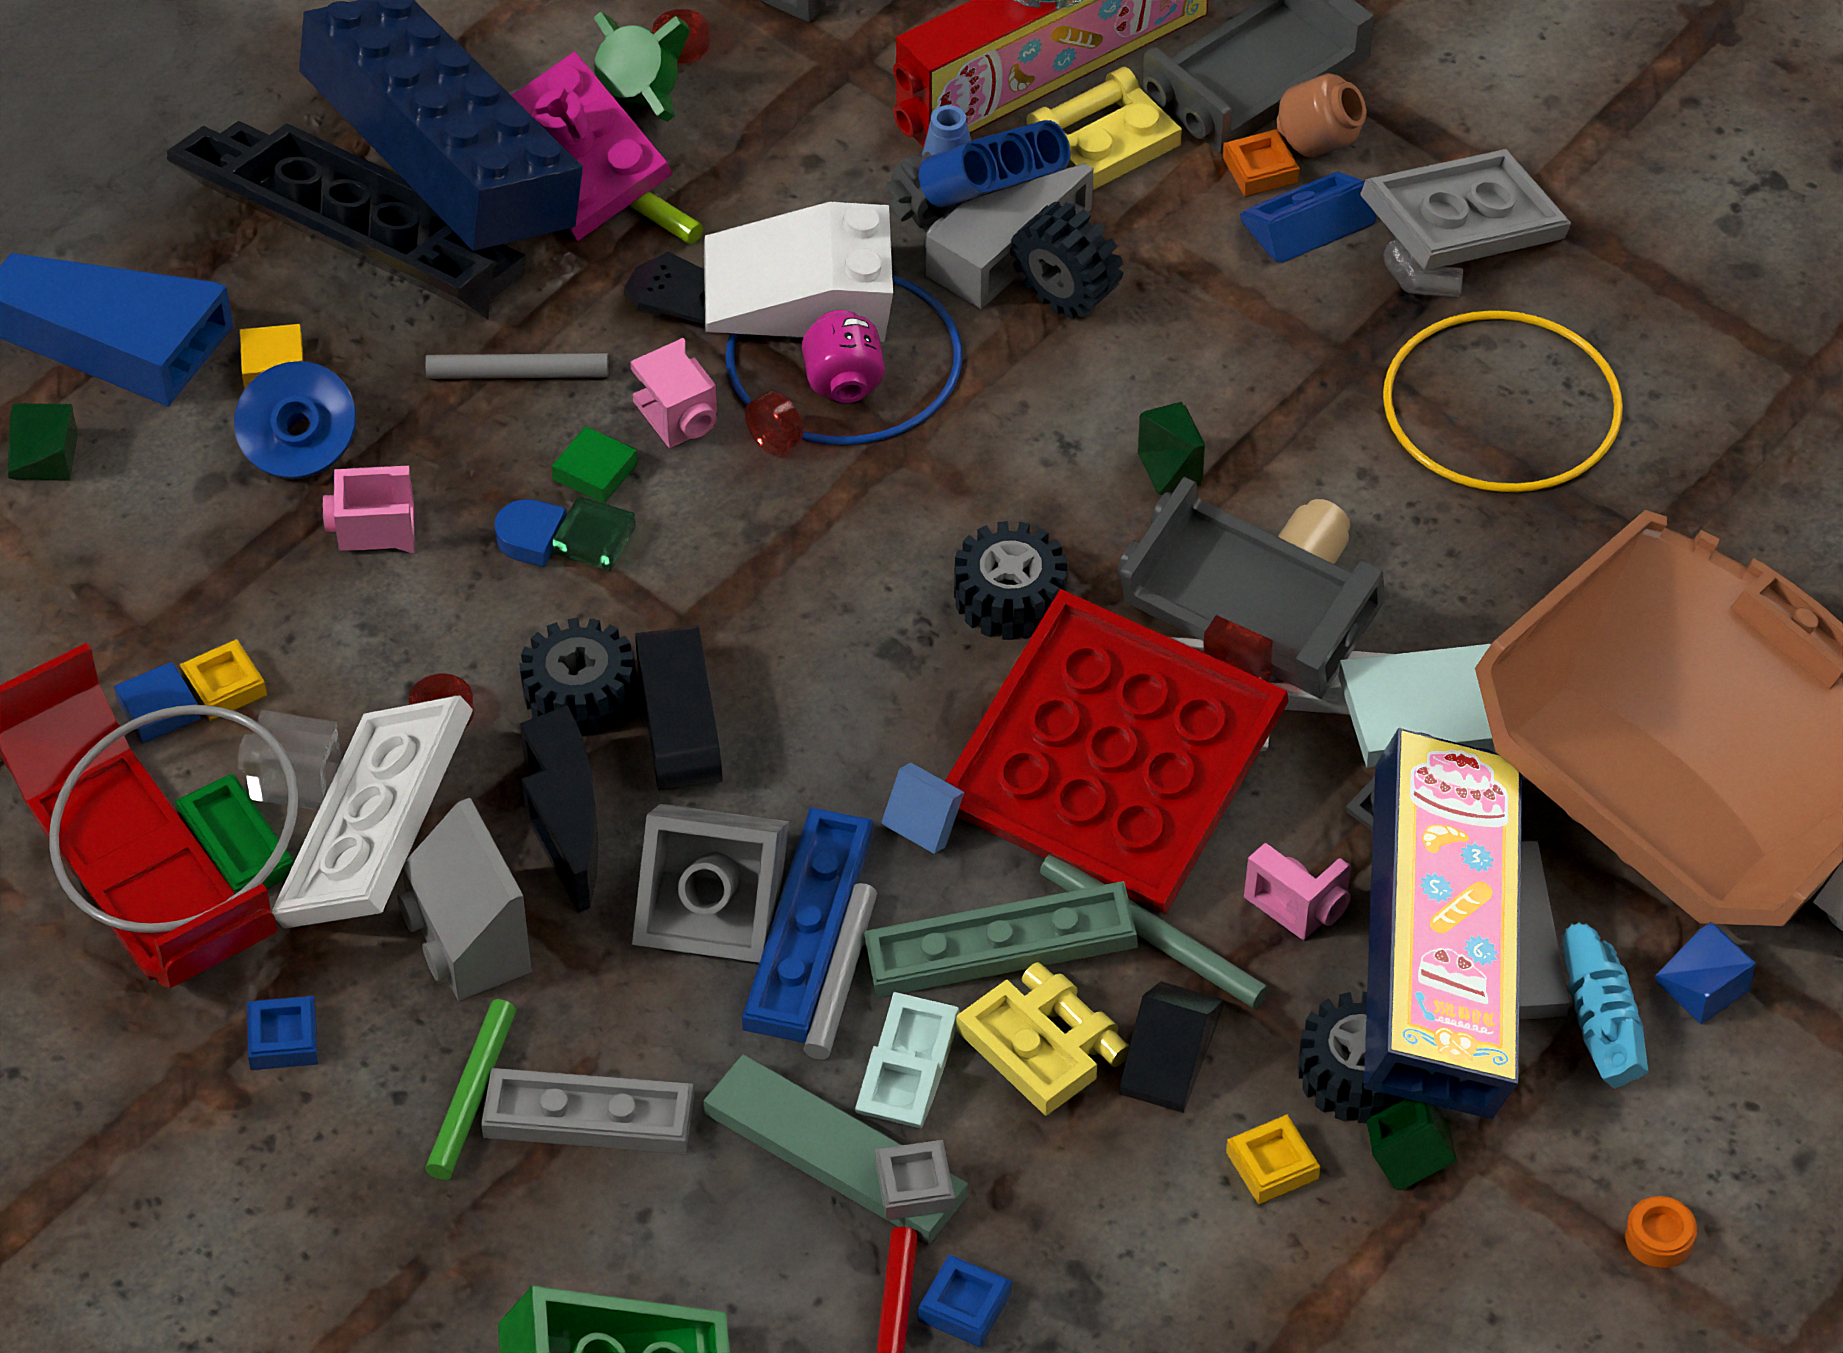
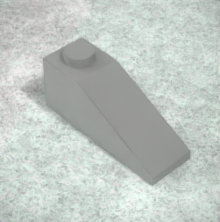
(973, 243)

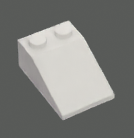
(797, 267)

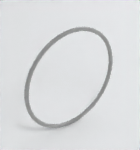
(114, 736)

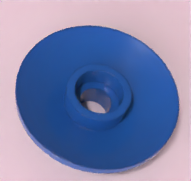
(280, 399)

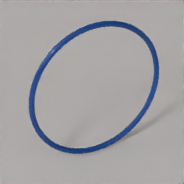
(891, 432)

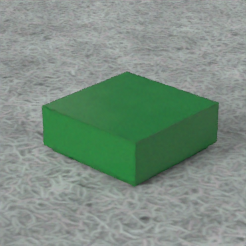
(594, 464)

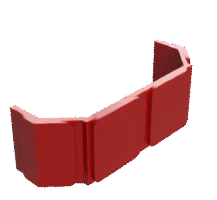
(119, 825)

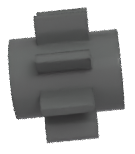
(909, 197)

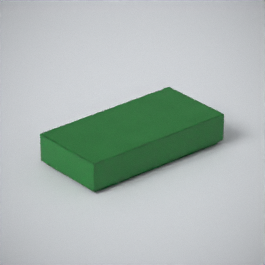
(232, 832)

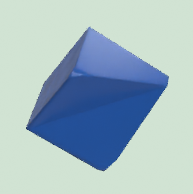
(1707, 973)

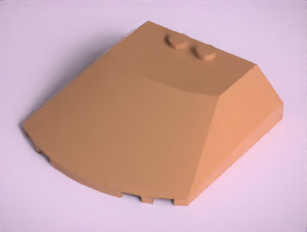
(1683, 720)

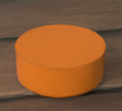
(1661, 1232)

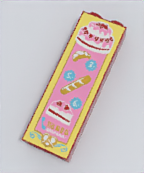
(1008, 54)

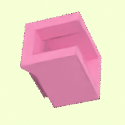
(677, 394)
(371, 509)

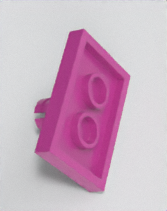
(599, 134)

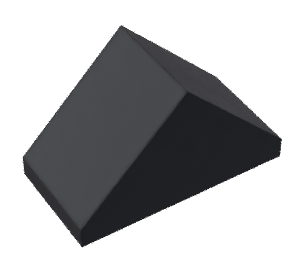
(1169, 1045)

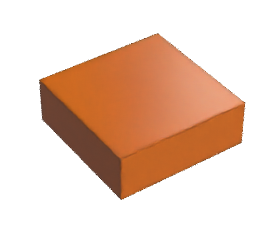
(1261, 162)

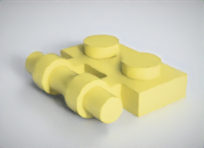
(1030, 1048)

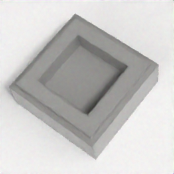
(914, 1180)

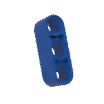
(994, 163)

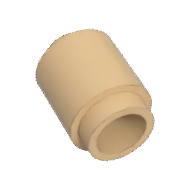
(1319, 529)

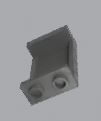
(1240, 71)
(1213, 564)

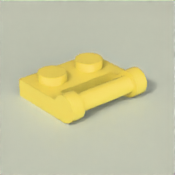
(1120, 139)

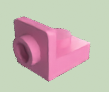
(1292, 895)

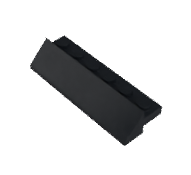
(348, 207)

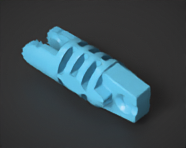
(1604, 1006)

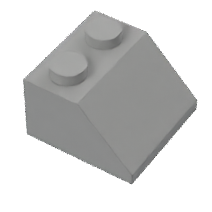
(709, 882)
(465, 905)

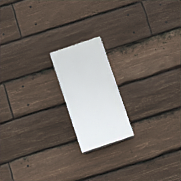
(372, 813)

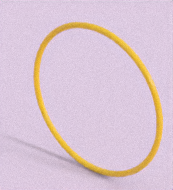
(1493, 486)

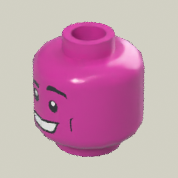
(843, 354)

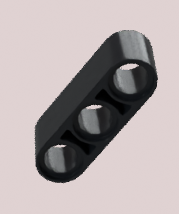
(678, 707)

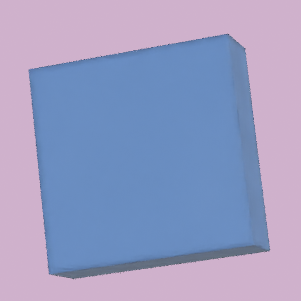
(922, 808)

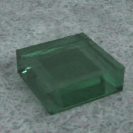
(594, 533)

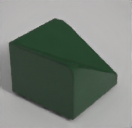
(41, 441)
(1170, 447)
(1410, 1142)

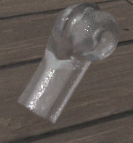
(1414, 280)

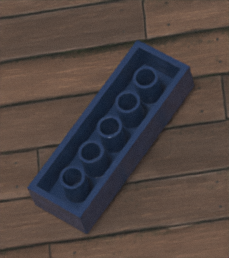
(440, 121)

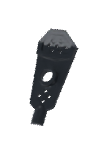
(671, 288)

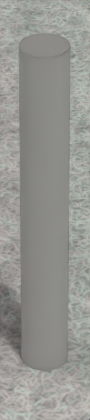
(517, 366)
(840, 972)

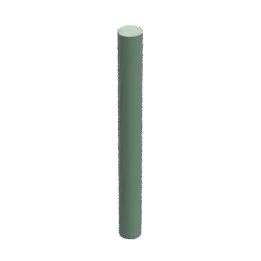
(1168, 939)

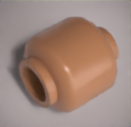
(1321, 115)

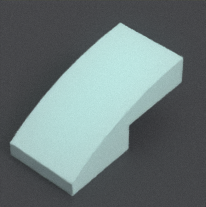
(908, 1060)

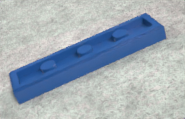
(807, 924)

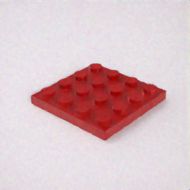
(1114, 749)

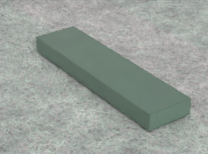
(1000, 939)
(813, 1138)

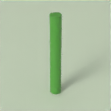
(470, 1090)

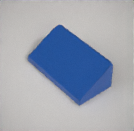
(1309, 216)

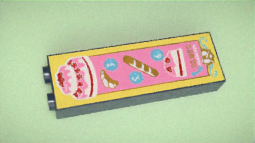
(1444, 925)

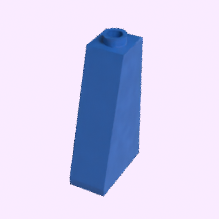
(114, 322)

